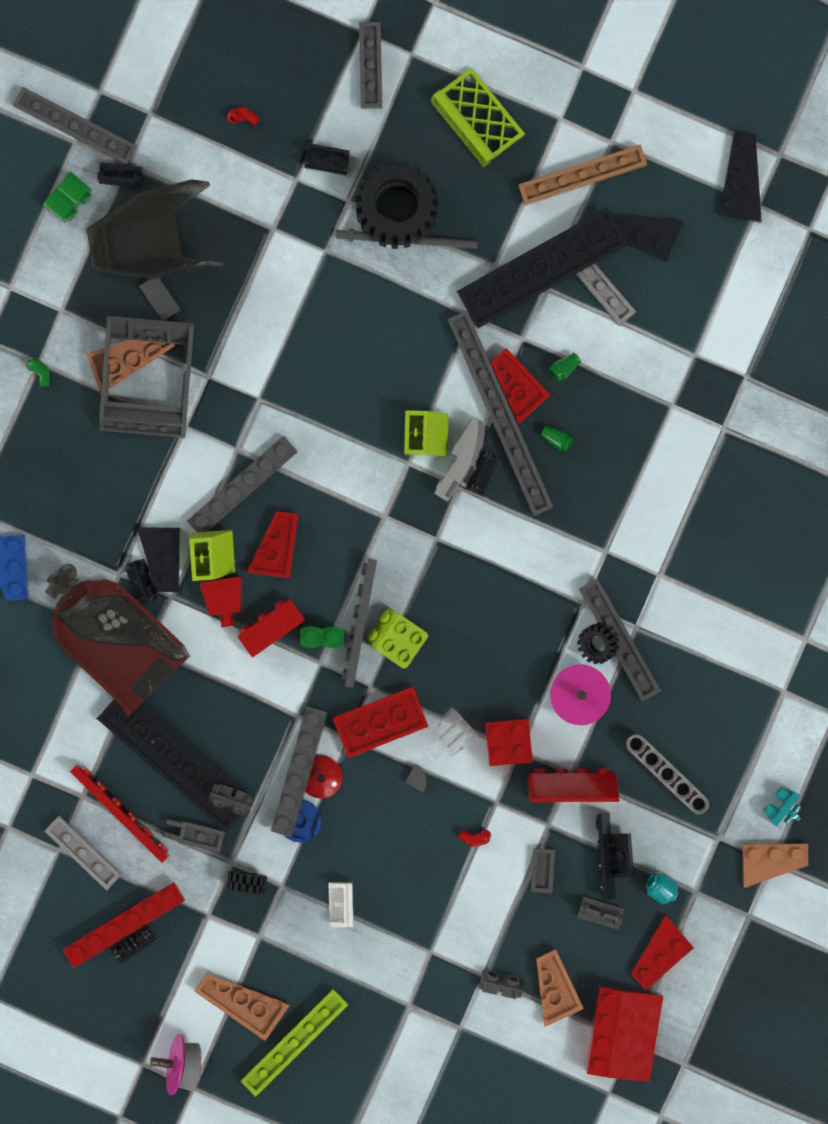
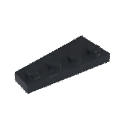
(741, 184)

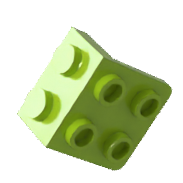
(396, 638)

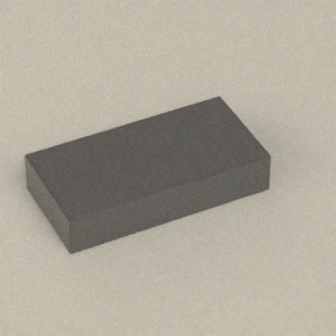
(160, 298)
(542, 870)

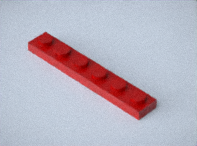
(114, 805)
(124, 924)

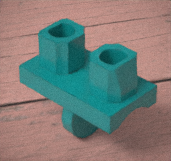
(789, 799)

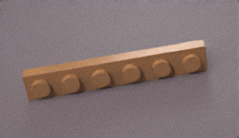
(582, 175)

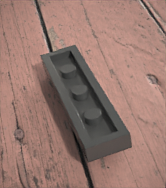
(370, 65)

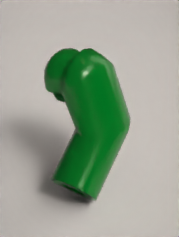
(41, 369)

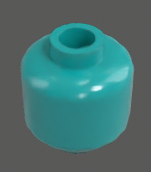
(662, 888)

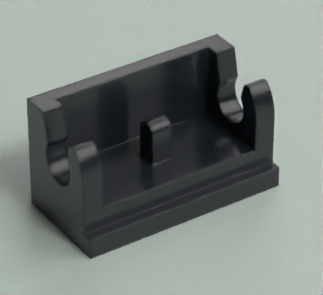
(327, 159)

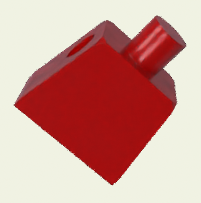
(223, 598)

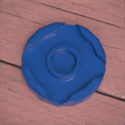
(307, 824)

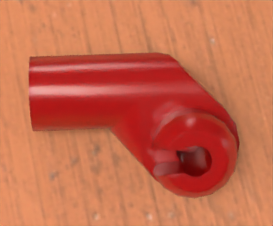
(475, 840)

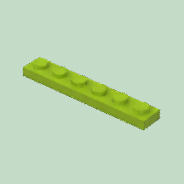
(294, 1042)

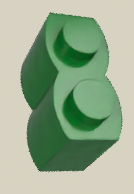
(68, 197)
(315, 637)

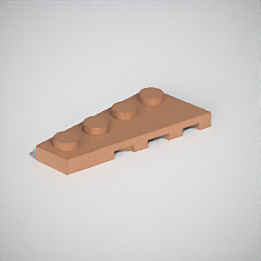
(125, 359)
(248, 1007)

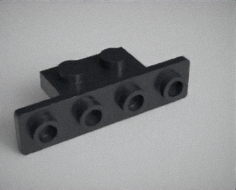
(615, 855)

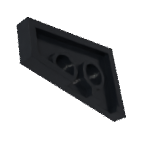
(650, 235)
(162, 555)

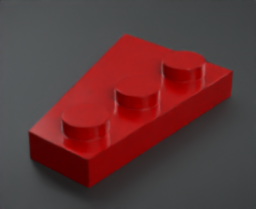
(518, 385)
(277, 547)
(661, 954)

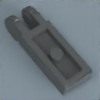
(196, 835)

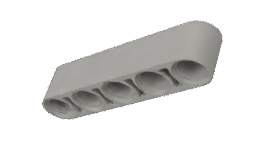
(672, 783)

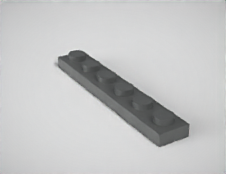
(75, 126)
(242, 486)
(360, 613)
(627, 653)
(299, 772)

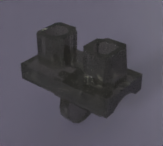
(61, 580)

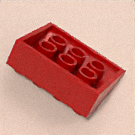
(573, 786)
(624, 1034)

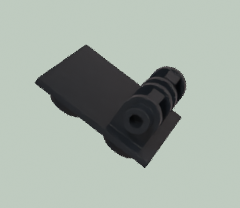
(132, 943)

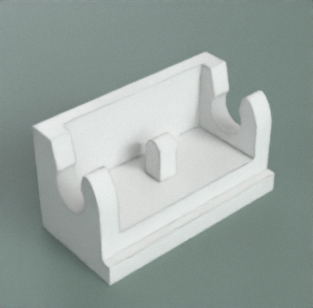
(341, 904)

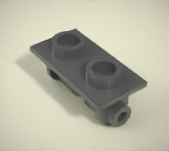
(239, 804)
(601, 913)
(511, 985)

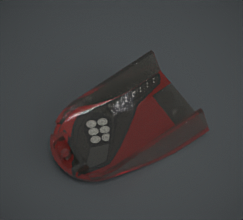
(116, 641)

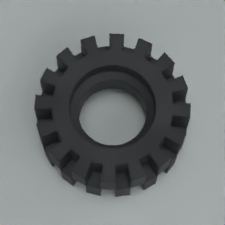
(588, 648)
(246, 882)

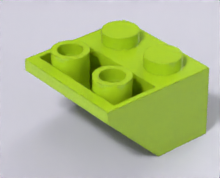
(426, 433)
(211, 554)

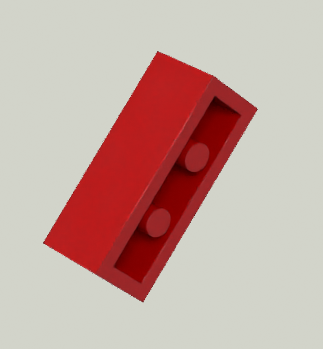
(270, 627)

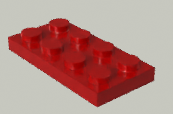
(380, 722)

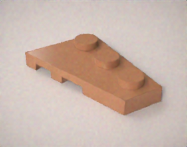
(771, 860)
(556, 989)

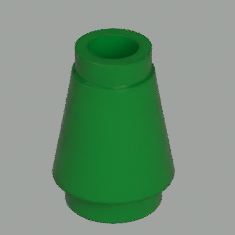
(564, 367)
(557, 438)

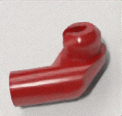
(241, 114)

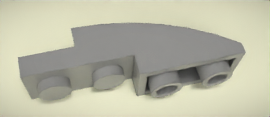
(468, 453)

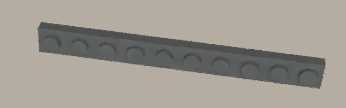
(500, 413)

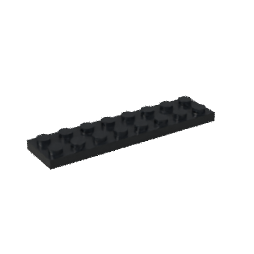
(542, 268)
(172, 758)

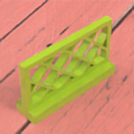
(460, 123)

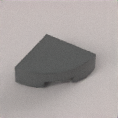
(417, 778)

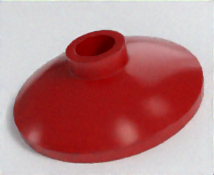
(332, 781)

